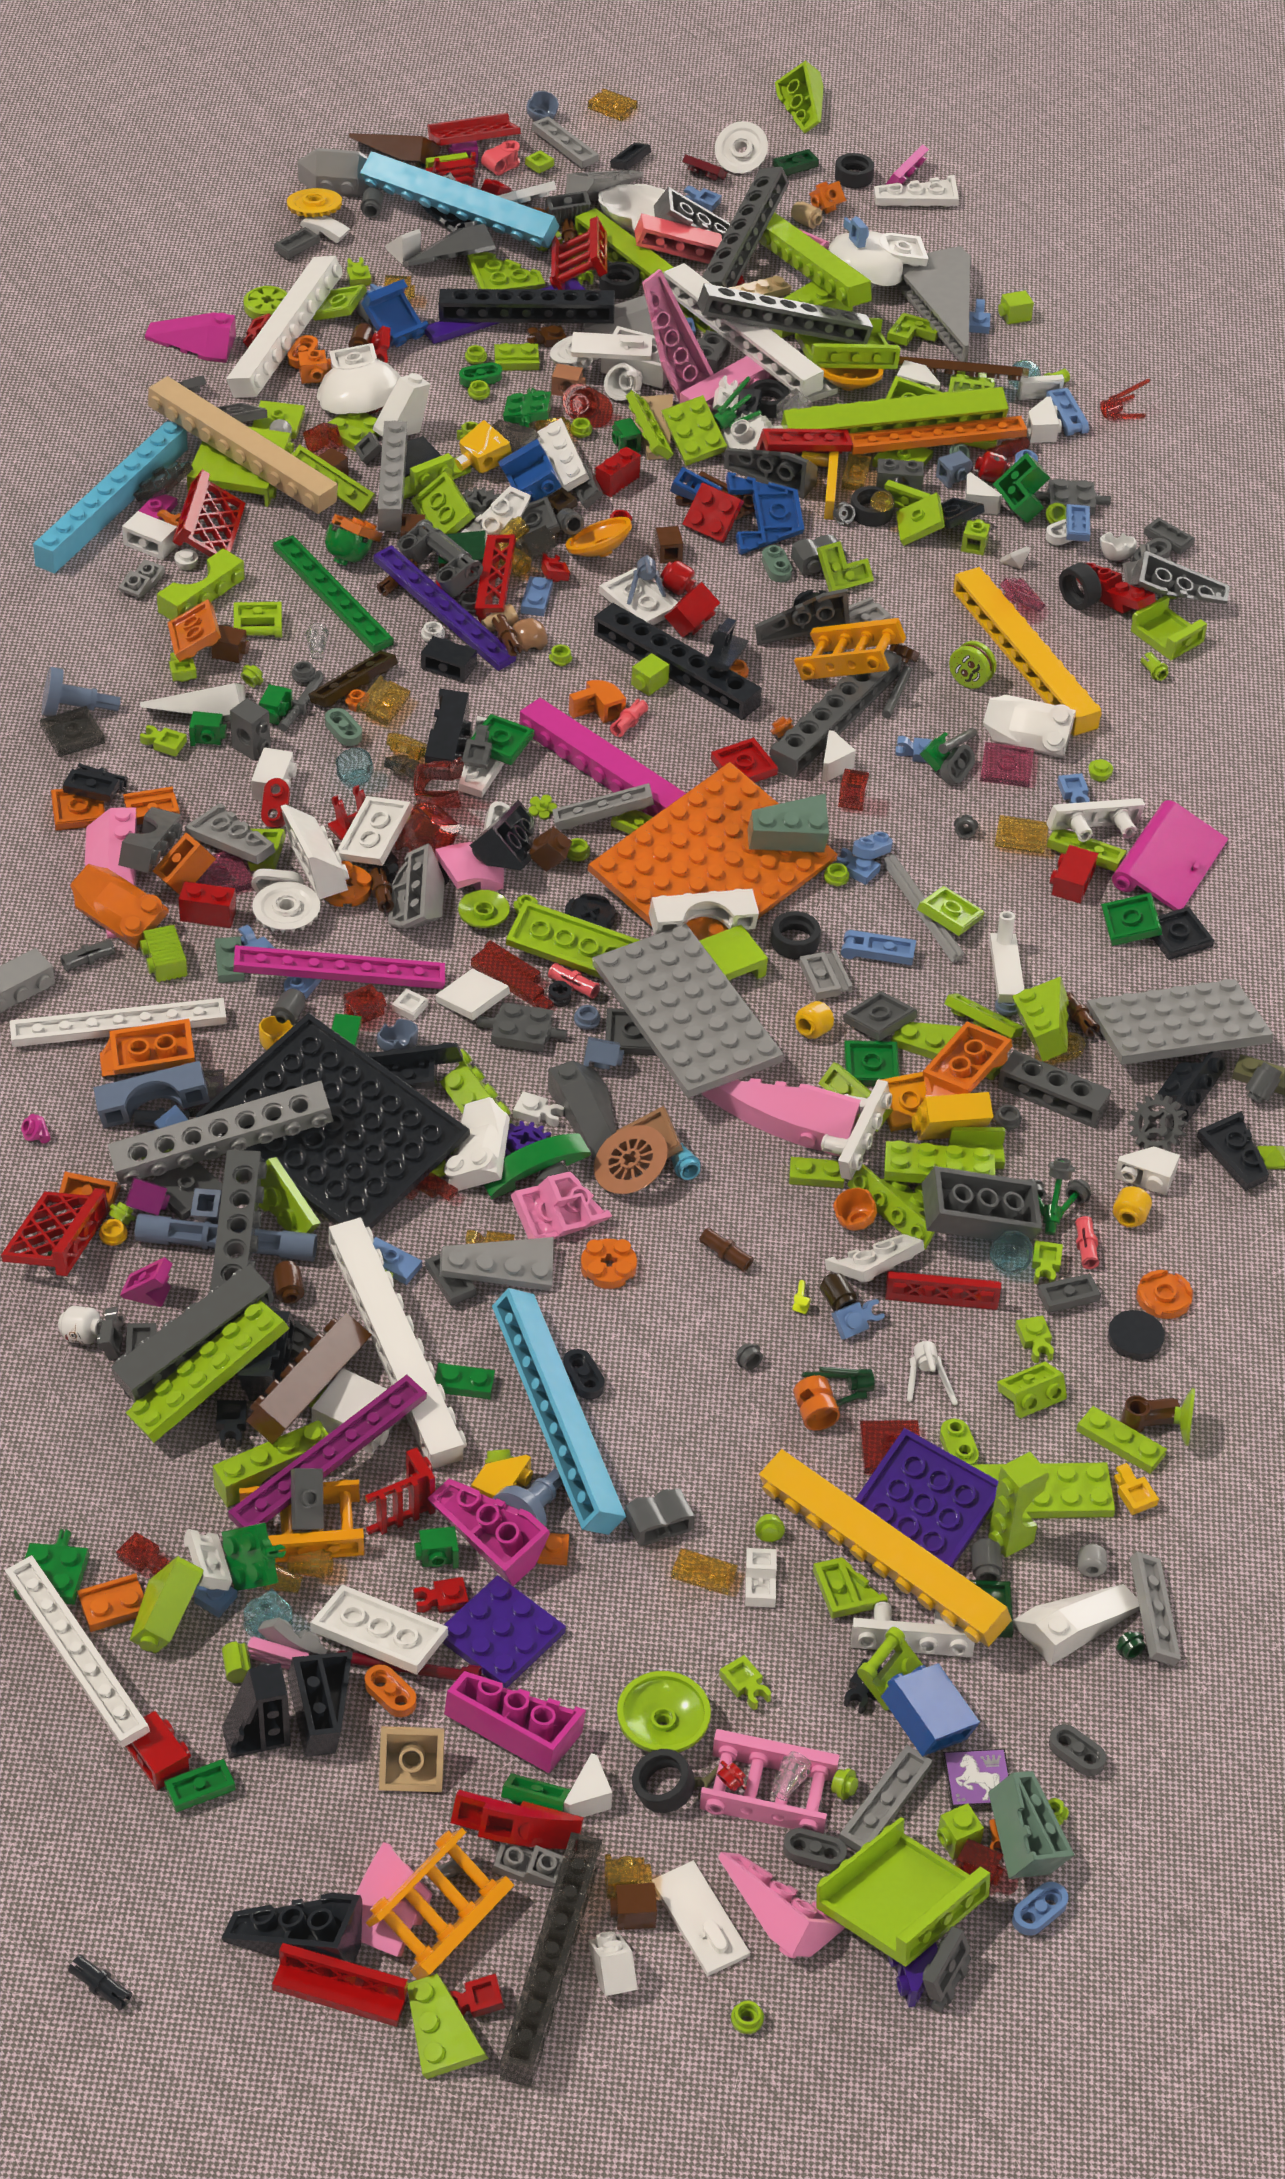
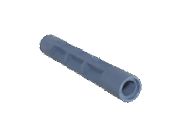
(169, 1230)

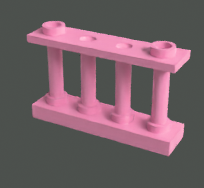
(768, 1754)

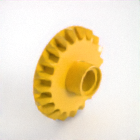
(314, 202)

